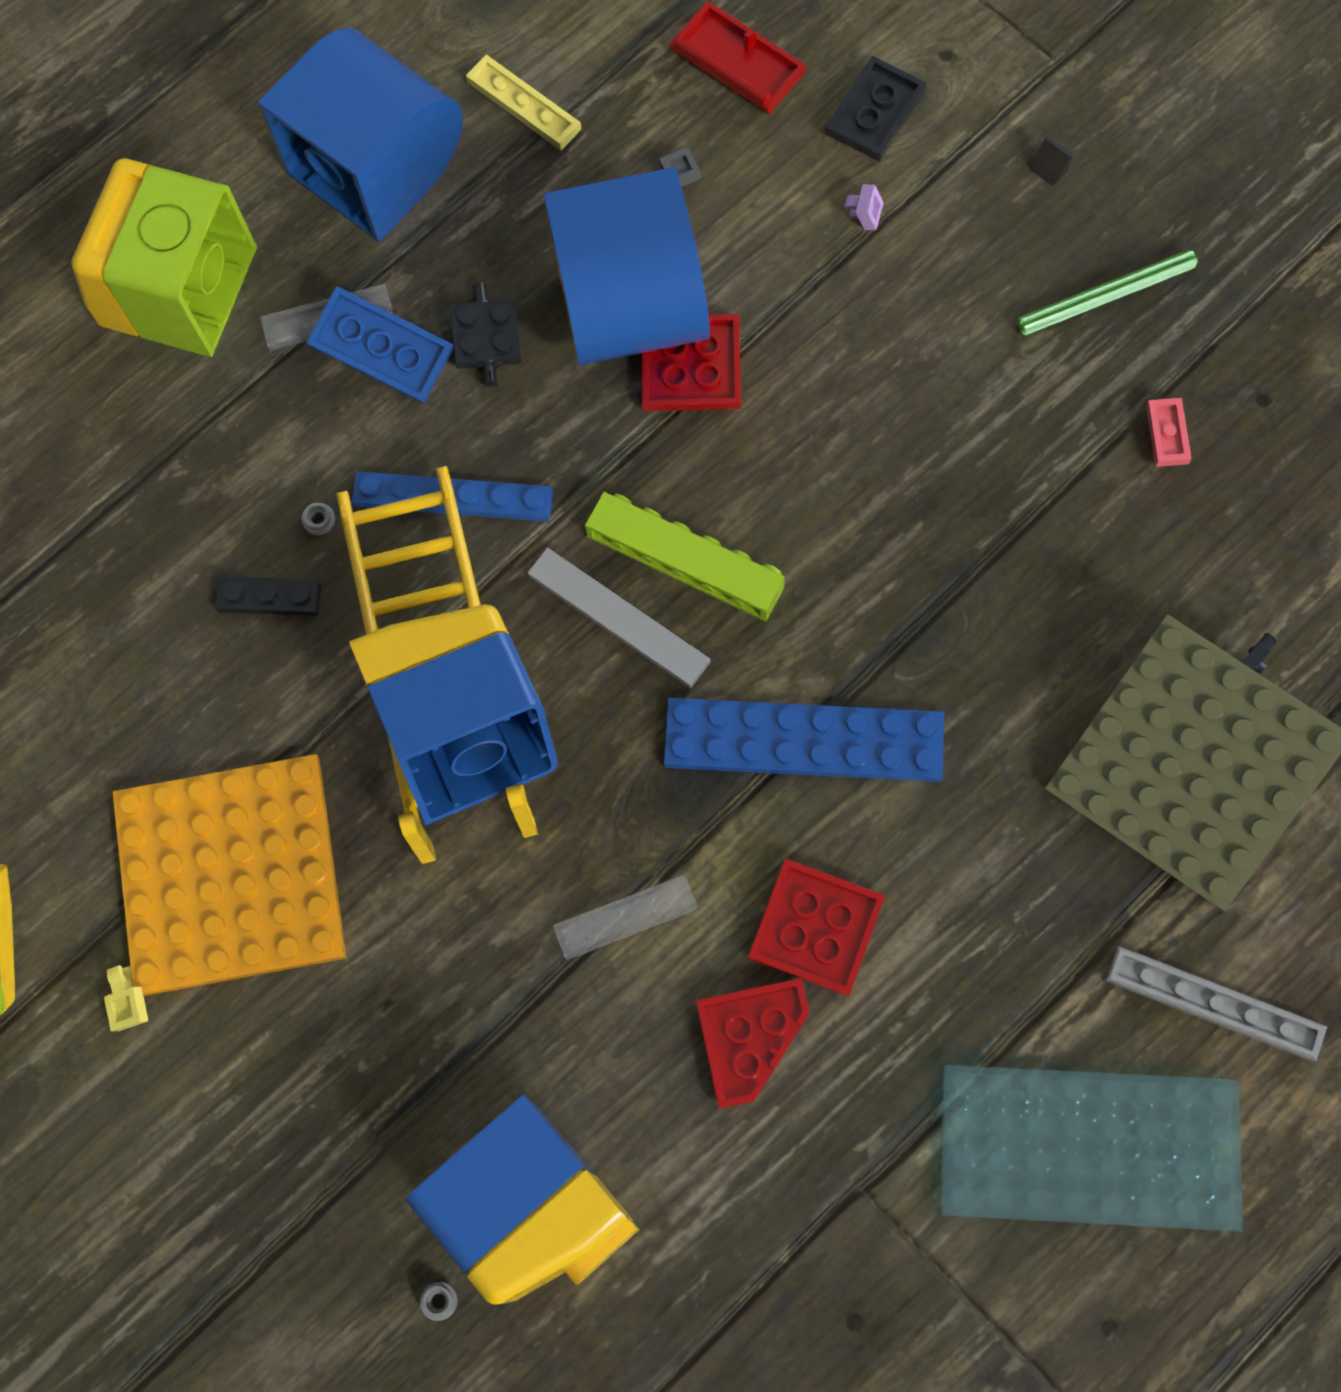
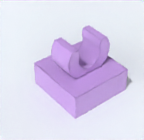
(866, 206)

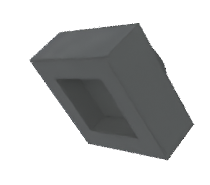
(685, 163)

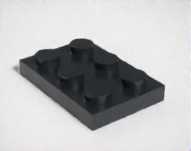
(875, 108)

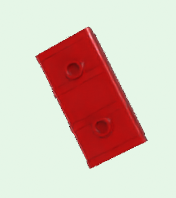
(738, 57)

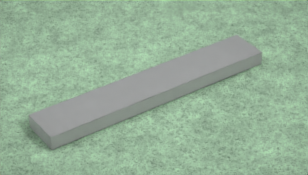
(619, 617)
(1216, 1004)

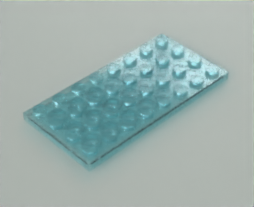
(1091, 1148)

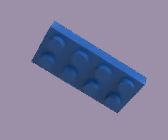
(380, 345)

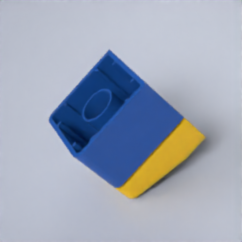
(456, 707)
(521, 1208)

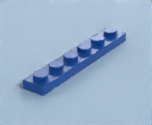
(471, 496)

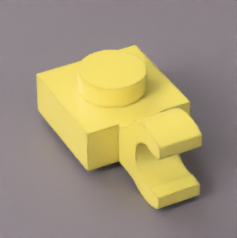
(126, 1003)

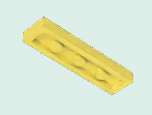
(523, 102)

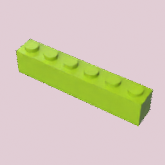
(685, 555)

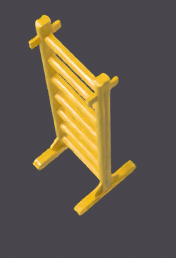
(409, 821)

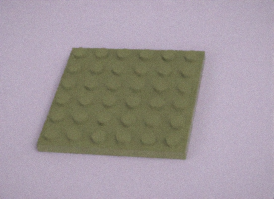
(1197, 762)

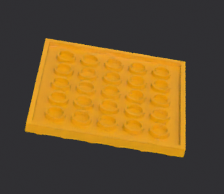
(228, 875)

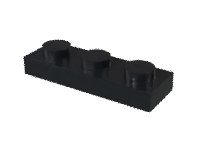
(268, 596)

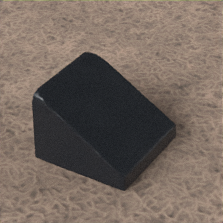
(1051, 161)

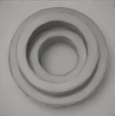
(312, 512)
(428, 1307)

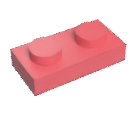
(1168, 432)

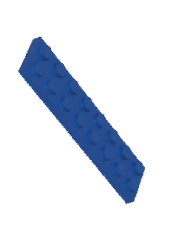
(804, 739)

